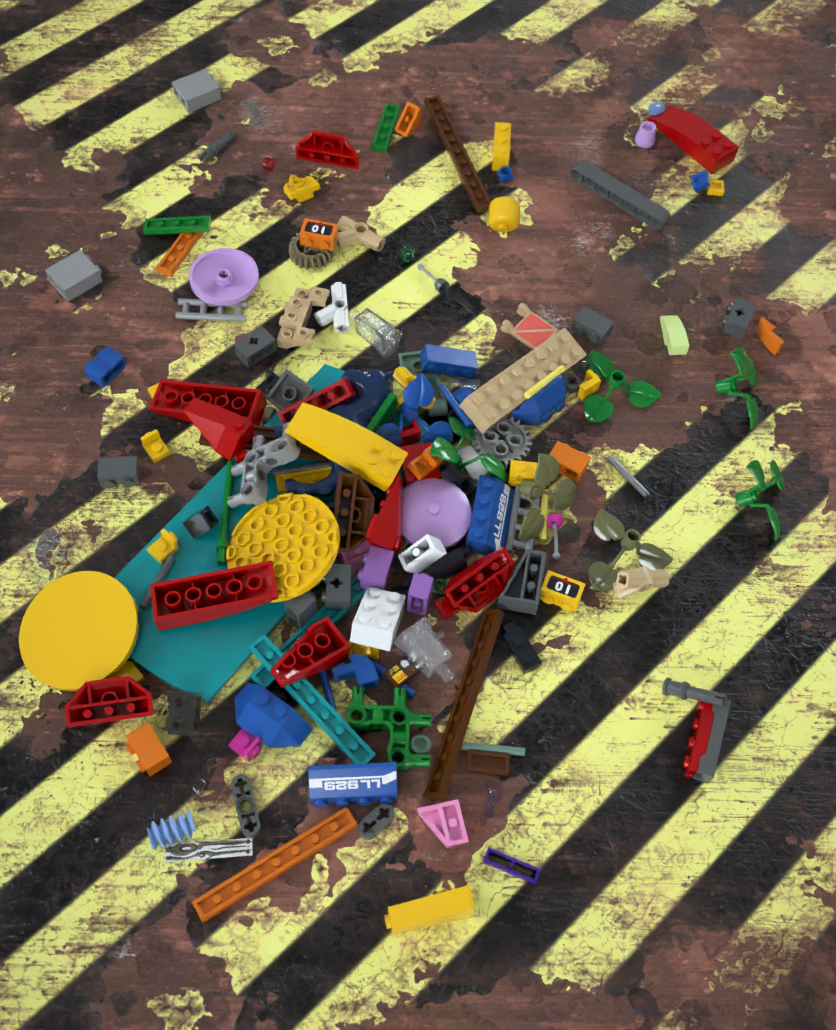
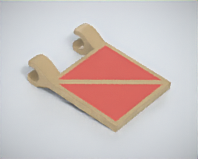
(531, 329)

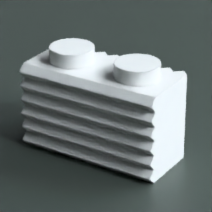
(422, 554)

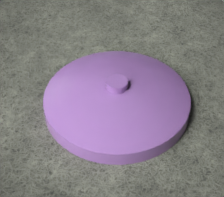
(224, 276)
(436, 510)

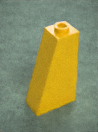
(431, 910)

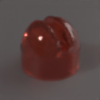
(271, 166)

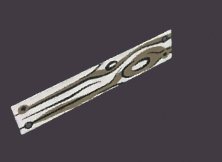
(209, 849)

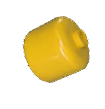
(504, 214)

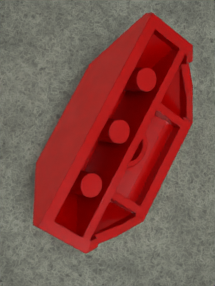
(327, 149)
(480, 581)
(108, 702)

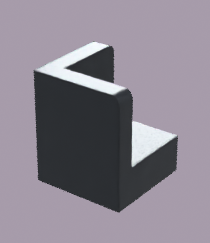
(268, 383)
(200, 522)

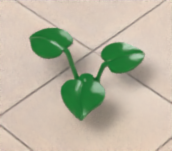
(729, 385)
(599, 409)
(444, 450)
(750, 496)

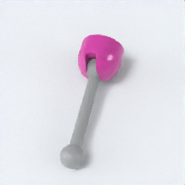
(555, 522)

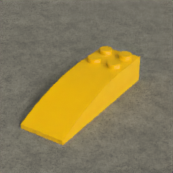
(347, 444)

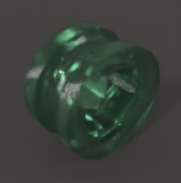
(407, 253)
(441, 582)

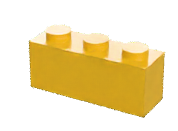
(501, 146)

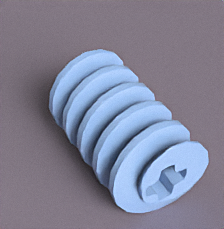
(170, 830)

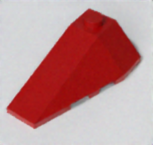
(222, 428)
(386, 527)
(314, 652)

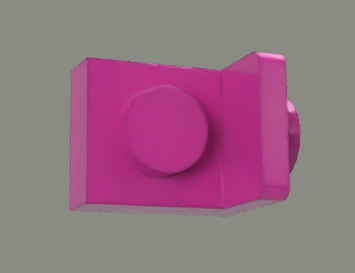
(246, 745)

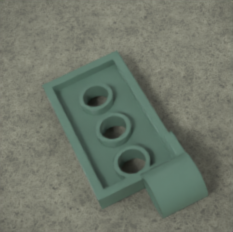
(412, 359)

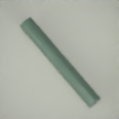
(519, 751)

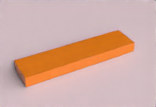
(177, 253)

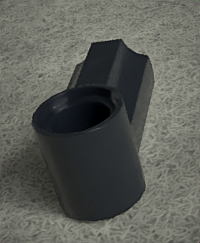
(456, 476)

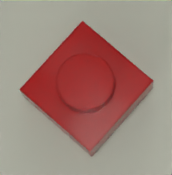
(445, 608)

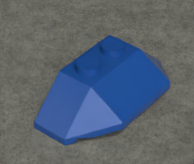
(543, 404)
(269, 718)

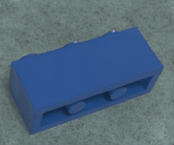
(448, 361)

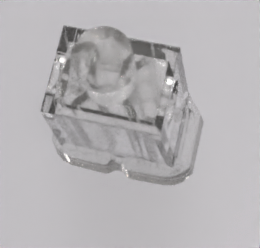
(377, 331)
(425, 650)

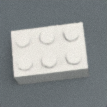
(378, 618)

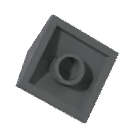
(288, 391)

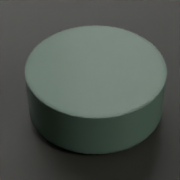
(420, 744)

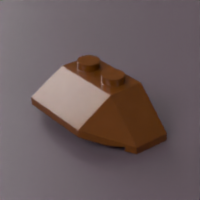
(353, 510)

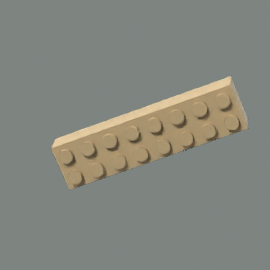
(507, 389)

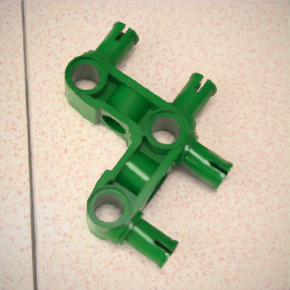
(382, 718)

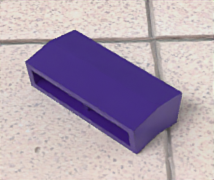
(512, 860)

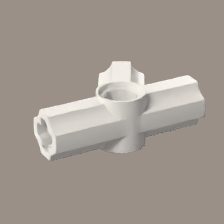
(336, 311)

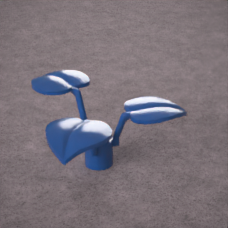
(417, 393)

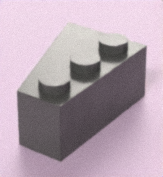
(525, 584)

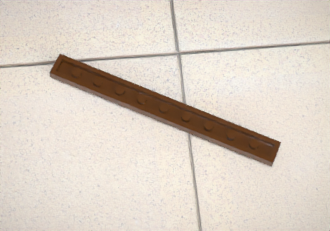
(458, 154)
(463, 705)

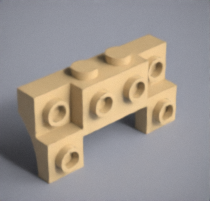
(296, 316)

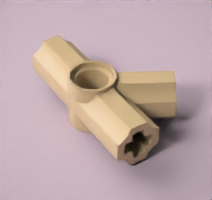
(358, 233)
(639, 580)

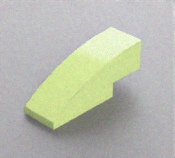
(674, 335)

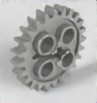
(503, 441)

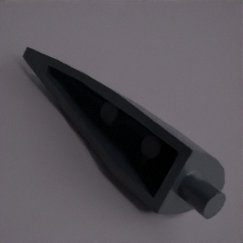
(444, 568)

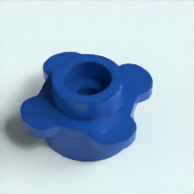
(505, 174)

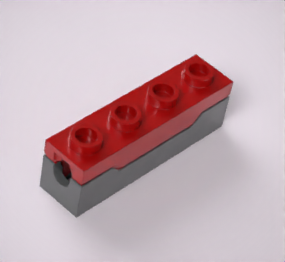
(706, 741)

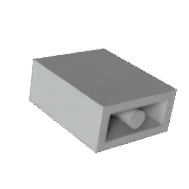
(196, 90)
(74, 275)

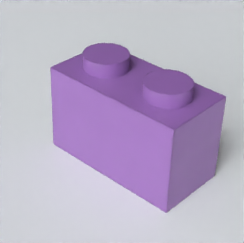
(376, 568)
(420, 593)

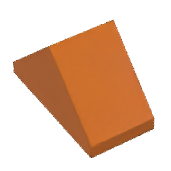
(409, 120)

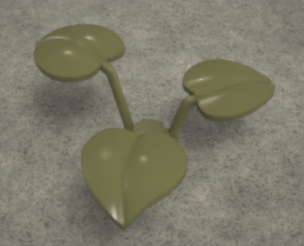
(546, 471)
(609, 527)

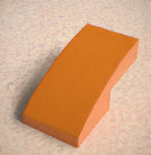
(766, 333)
(424, 464)

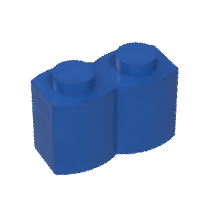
(105, 366)

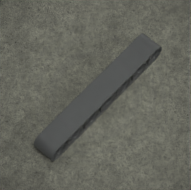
(620, 195)

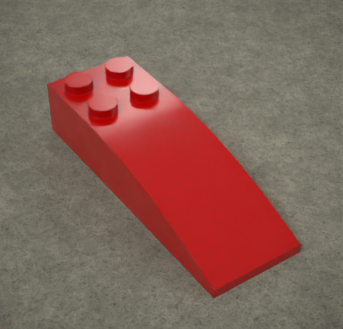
(696, 138)
(175, 396)
(212, 595)

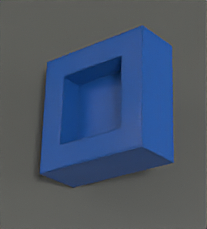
(700, 181)

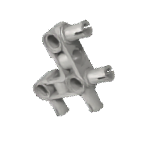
(257, 466)

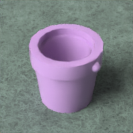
(646, 135)

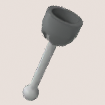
(440, 284)

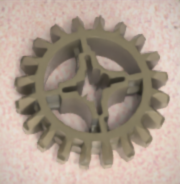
(310, 256)

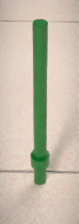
(222, 543)

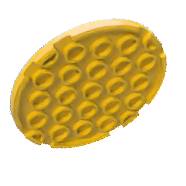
(293, 533)
(78, 630)

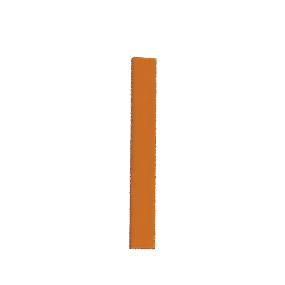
(274, 864)

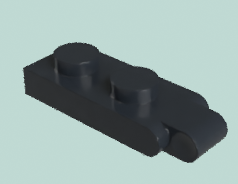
(520, 647)

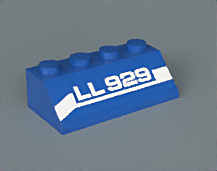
(490, 516)
(353, 784)

